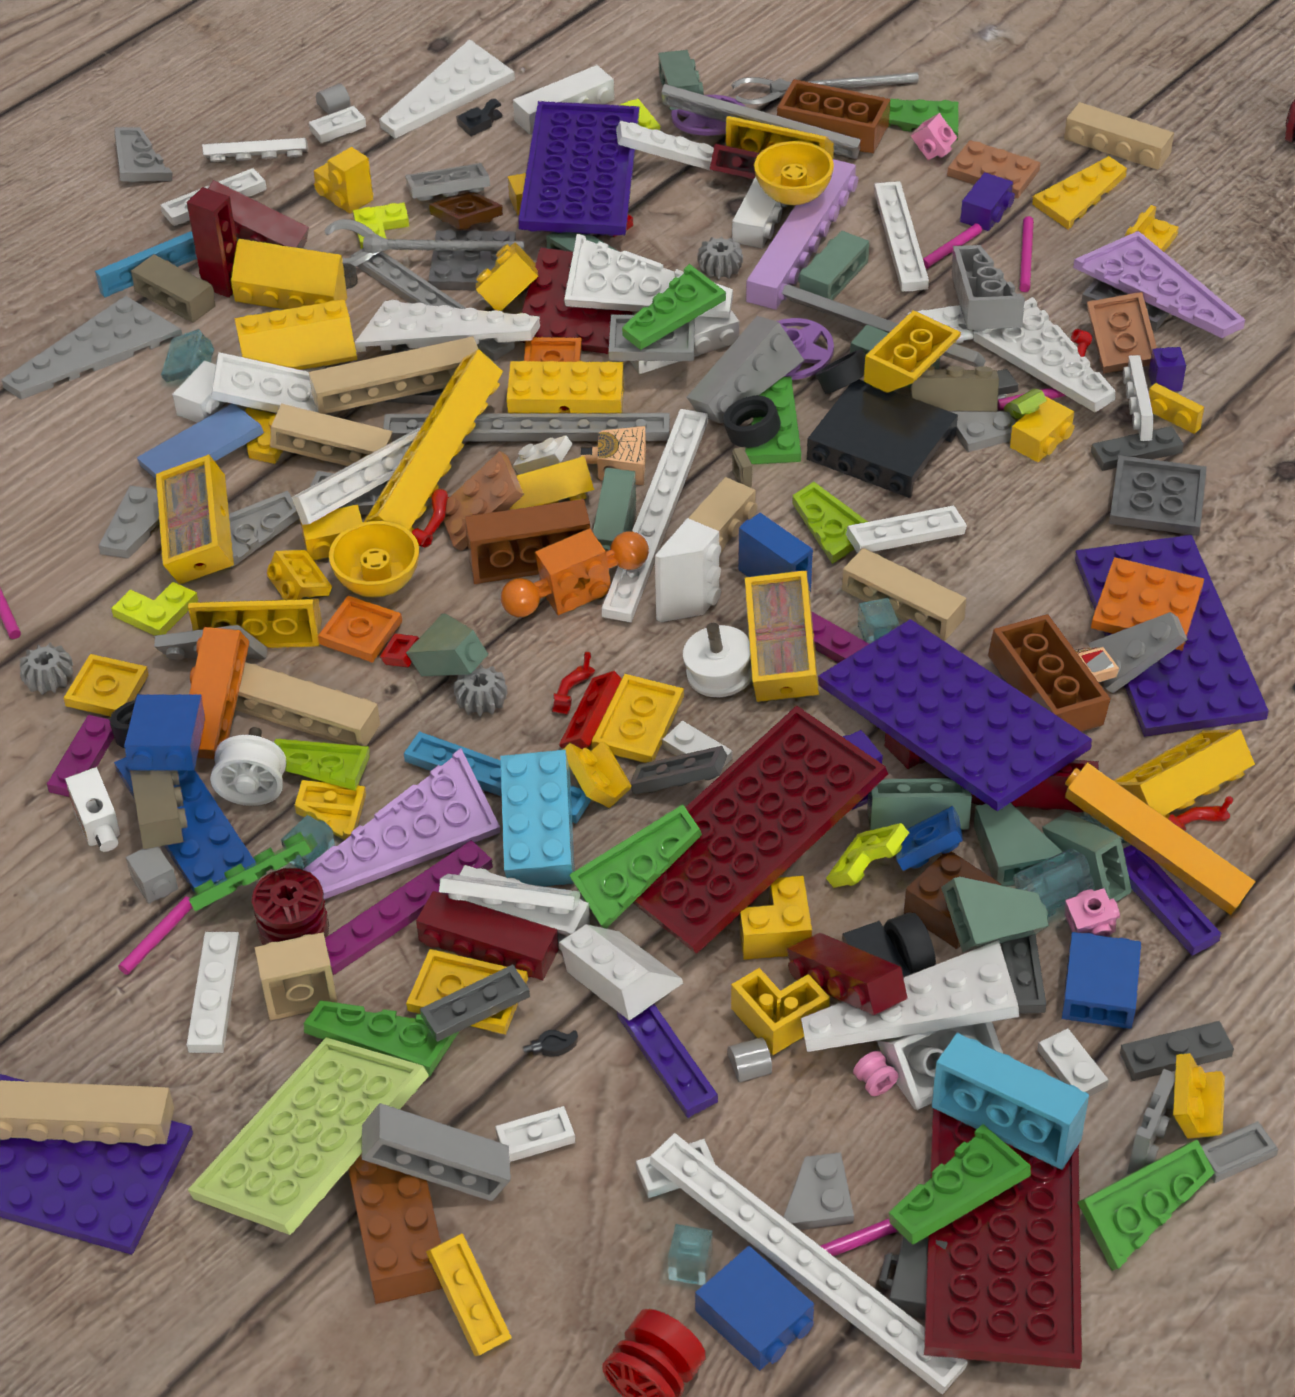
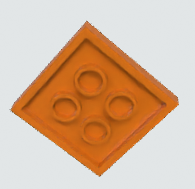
(1142, 593)

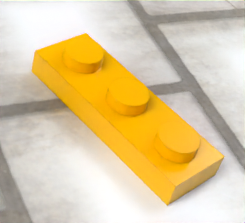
(468, 1294)

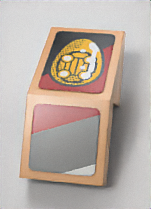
(1099, 663)

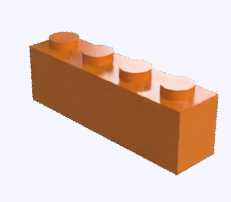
(218, 680)

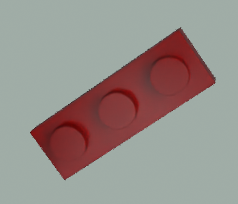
(591, 710)

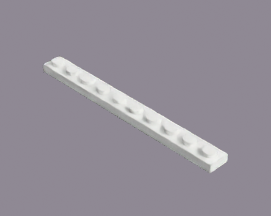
(657, 512)
(804, 1260)

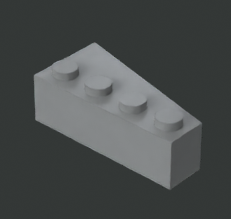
(983, 292)
(747, 368)

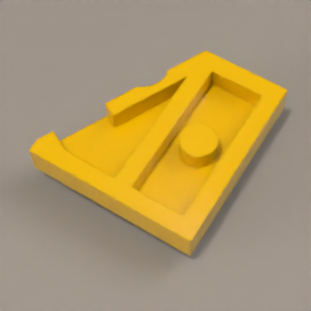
(260, 447)
(332, 804)

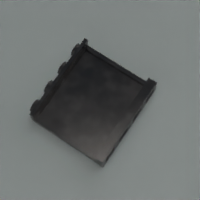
(880, 436)

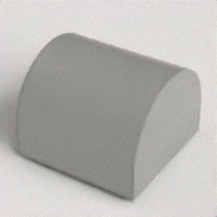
(333, 99)
(750, 1059)

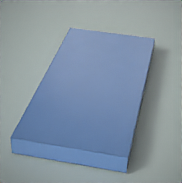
(212, 436)

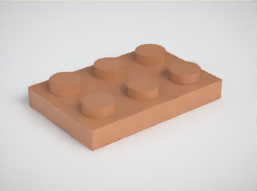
(981, 158)
(1121, 330)
(487, 491)

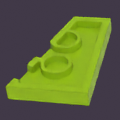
(826, 519)
(326, 762)

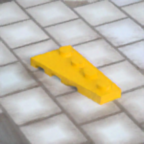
(1075, 194)

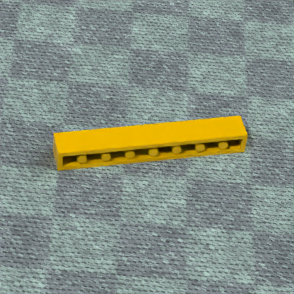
(437, 442)

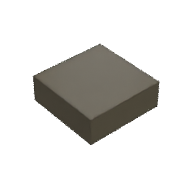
(742, 466)

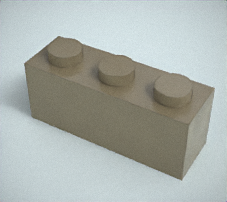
(173, 288)
(958, 388)
(157, 807)

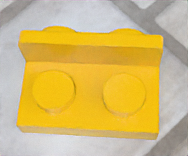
(1157, 231)
(297, 575)
(598, 773)
(1198, 1099)

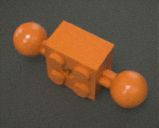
(574, 572)

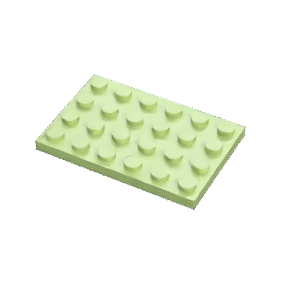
(305, 1135)

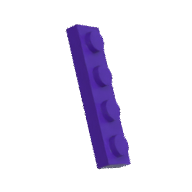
(1169, 902)
(670, 1061)

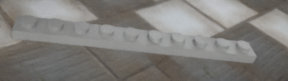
(542, 425)

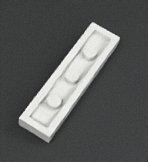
(664, 145)
(244, 150)
(246, 183)
(1138, 398)
(906, 529)
(496, 891)
(213, 992)

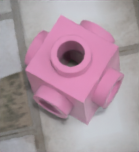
(934, 137)
(1092, 913)

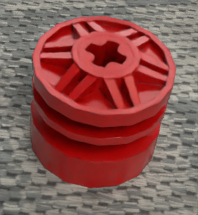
(654, 1357)

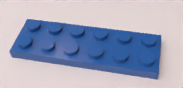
(210, 841)

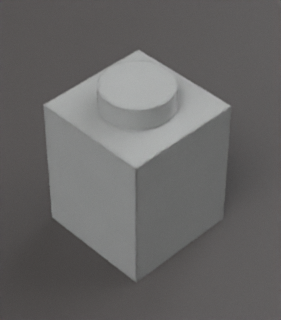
(152, 873)

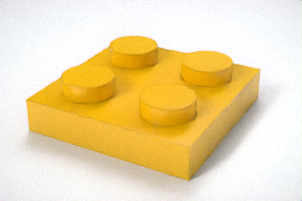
(105, 685)

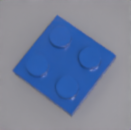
(930, 837)

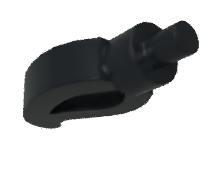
(552, 1043)

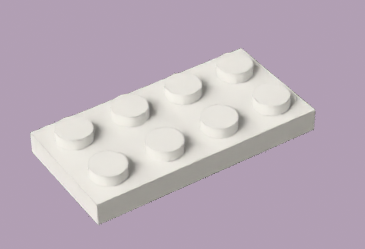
(260, 384)

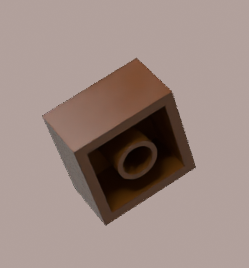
(927, 899)

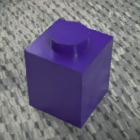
(1167, 368)

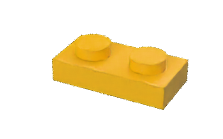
(1176, 408)

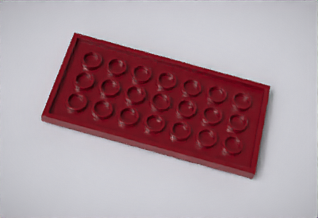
(759, 824)
(1008, 1267)

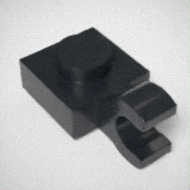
(478, 120)

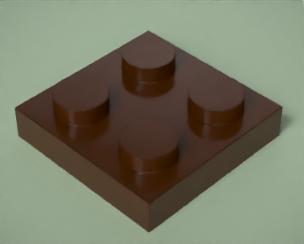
(466, 210)

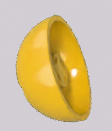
(794, 171)
(374, 558)

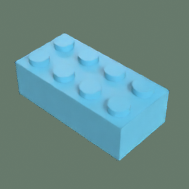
(537, 818)
(1010, 1099)

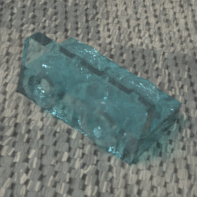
(186, 355)

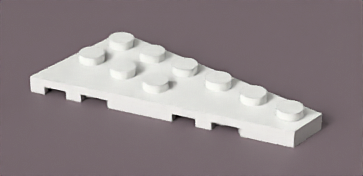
(454, 83)
(621, 280)
(429, 325)
(1048, 356)
(944, 996)

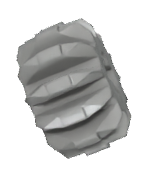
(720, 257)
(46, 668)
(481, 690)

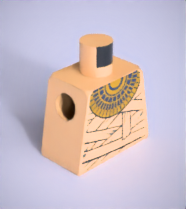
(619, 450)

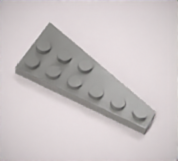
(94, 345)

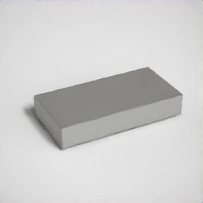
(1239, 1151)

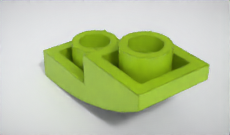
(1025, 403)

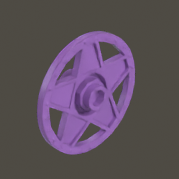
(694, 122)
(805, 343)

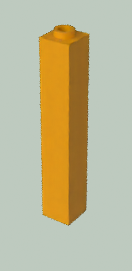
(1158, 838)

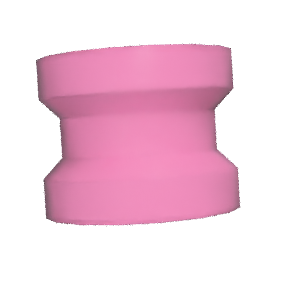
(875, 1073)

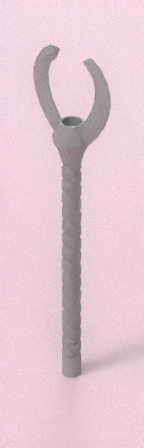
(779, 87)
(375, 244)

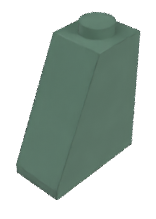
(616, 506)
(447, 649)
(1010, 842)
(1100, 848)
(992, 912)

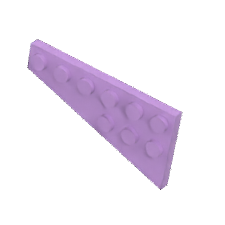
(1140, 266)
(411, 829)

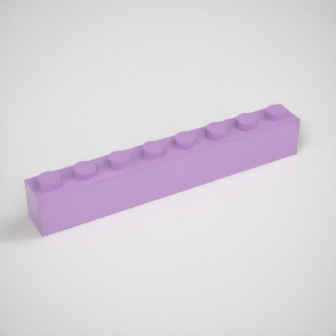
(799, 239)

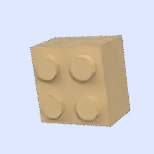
(295, 975)

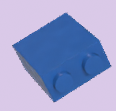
(771, 549)
(165, 732)
(1101, 980)
(755, 1308)

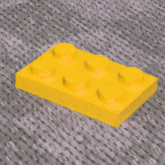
(638, 718)
(448, 973)

